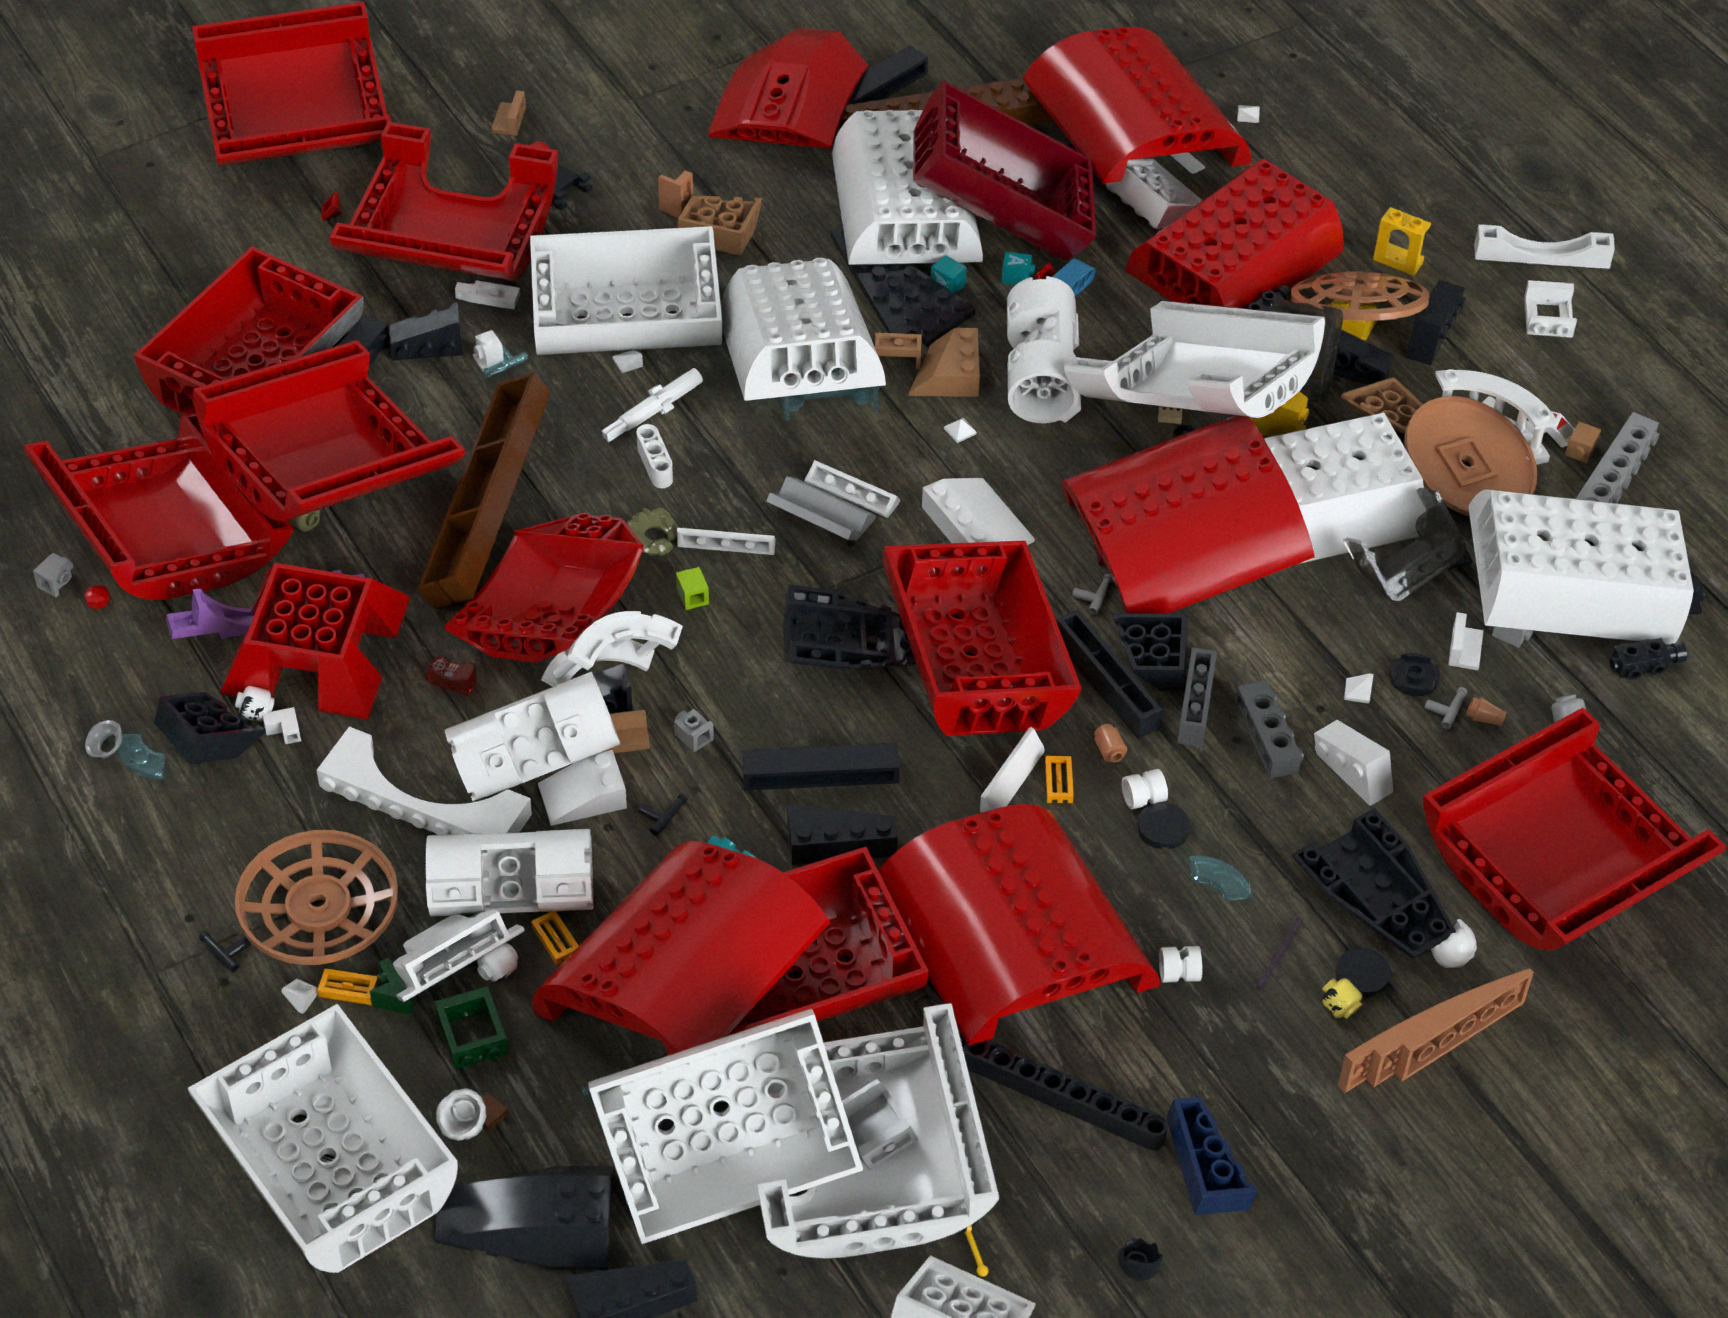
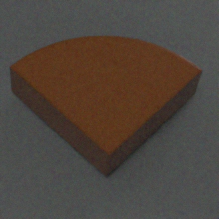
(494, 1111)

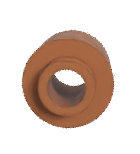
(1110, 743)

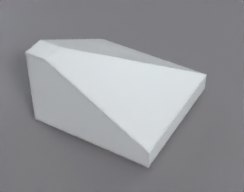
(1248, 114)
(628, 361)
(1359, 688)
(300, 994)

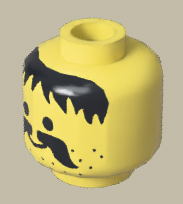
(1341, 998)

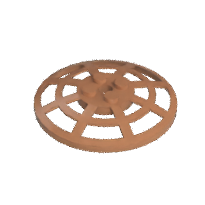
(1364, 288)
(313, 888)

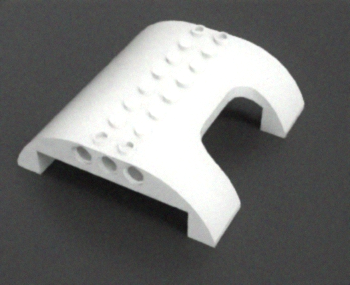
(1209, 361)
(920, 1191)

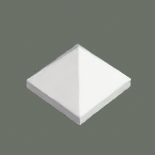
(960, 430)

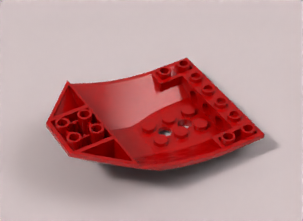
(808, 113)
(552, 571)

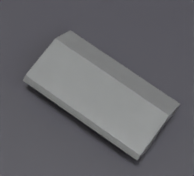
(822, 508)

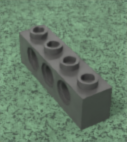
(1197, 697)
(1268, 729)

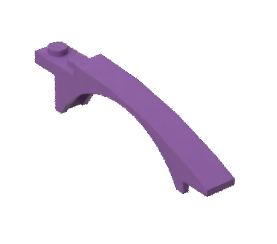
(211, 617)

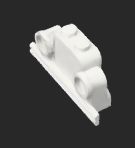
(449, 948)

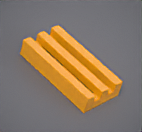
(1059, 796)
(564, 953)
(346, 990)

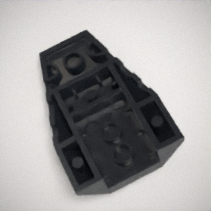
(842, 632)
(534, 1216)

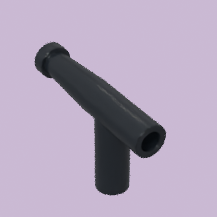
(662, 819)
(225, 955)

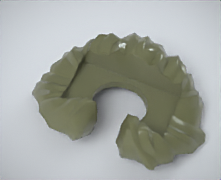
(657, 518)

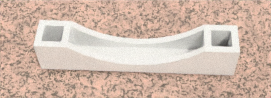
(1498, 244)

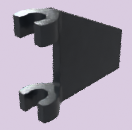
(564, 179)

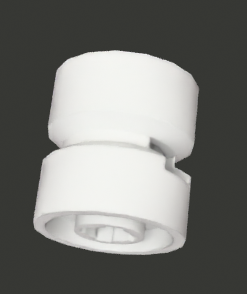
(1149, 788)
(1180, 964)

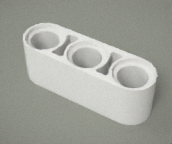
(654, 456)

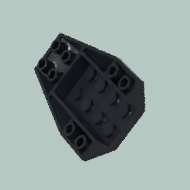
(1379, 884)

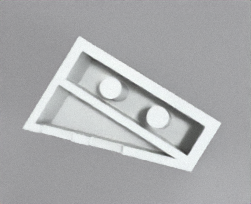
(1356, 760)

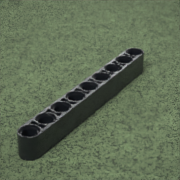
(1066, 1090)

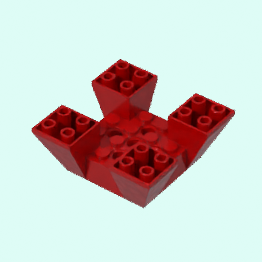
(315, 625)

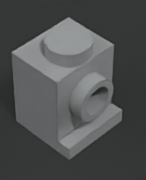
(53, 574)
(693, 730)

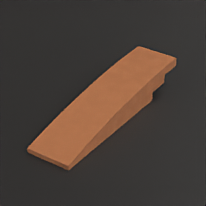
(1433, 1032)

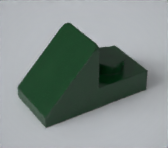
(391, 985)

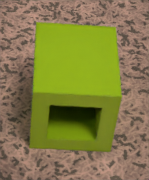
(692, 588)

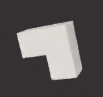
(283, 721)

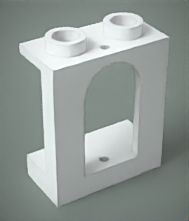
(1549, 294)

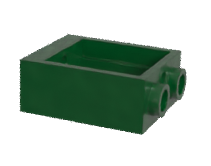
(466, 1006)

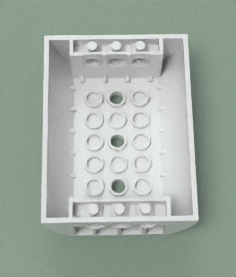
(876, 201)
(623, 274)
(796, 322)
(1349, 496)
(1577, 586)
(388, 1158)
(714, 1158)

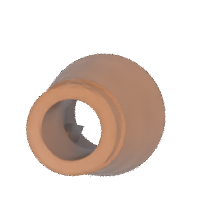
(1483, 711)

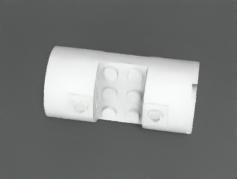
(1043, 335)
(532, 737)
(509, 872)

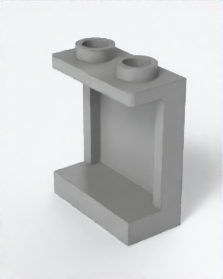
(877, 1123)

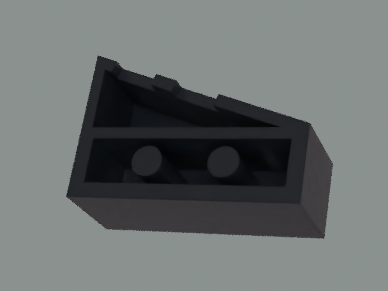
(427, 336)

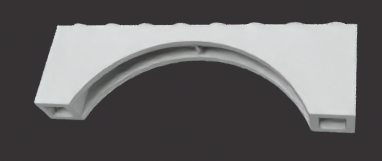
(354, 774)

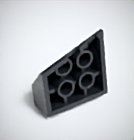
(1156, 647)
(204, 727)

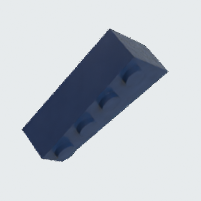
(1209, 1169)

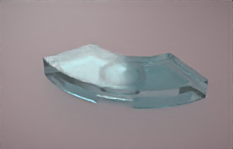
(140, 758)
(1221, 876)

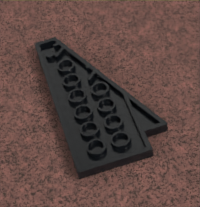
(907, 297)

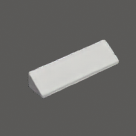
(852, 489)
(726, 541)
(1013, 772)

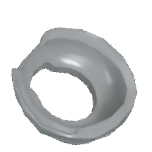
(98, 734)

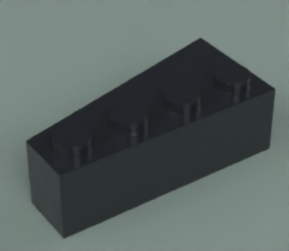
(1434, 322)
(1361, 360)

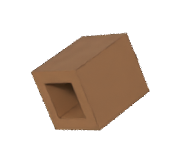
(1583, 442)

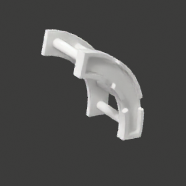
(1504, 390)
(611, 641)

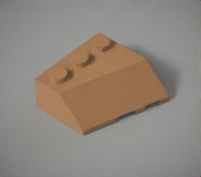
(731, 220)
(950, 366)
(1384, 397)

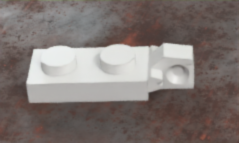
(488, 294)

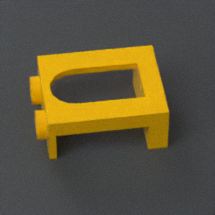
(1395, 256)

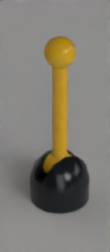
(982, 1270)

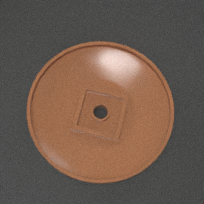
(1468, 431)

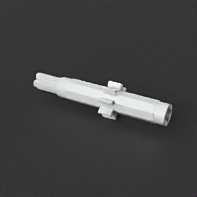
(659, 400)

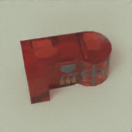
(452, 675)

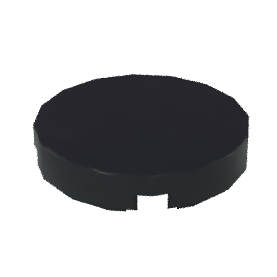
(1414, 674)
(1163, 825)
(1365, 970)

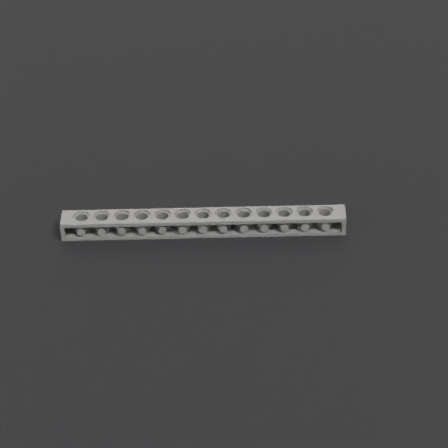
(1606, 484)

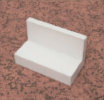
(1465, 644)

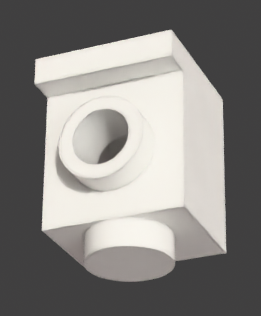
(487, 350)

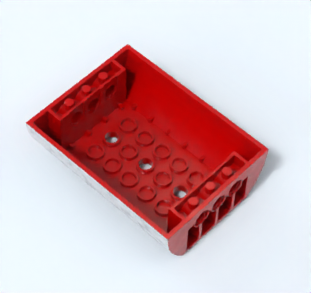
(241, 324)

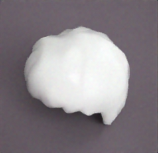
(1457, 948)
(461, 1114)

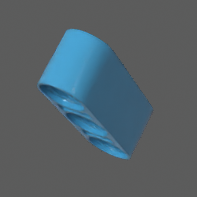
(1076, 275)

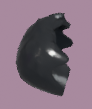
(1139, 1259)

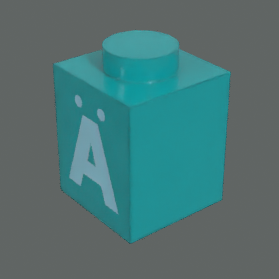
(1017, 268)
(949, 273)

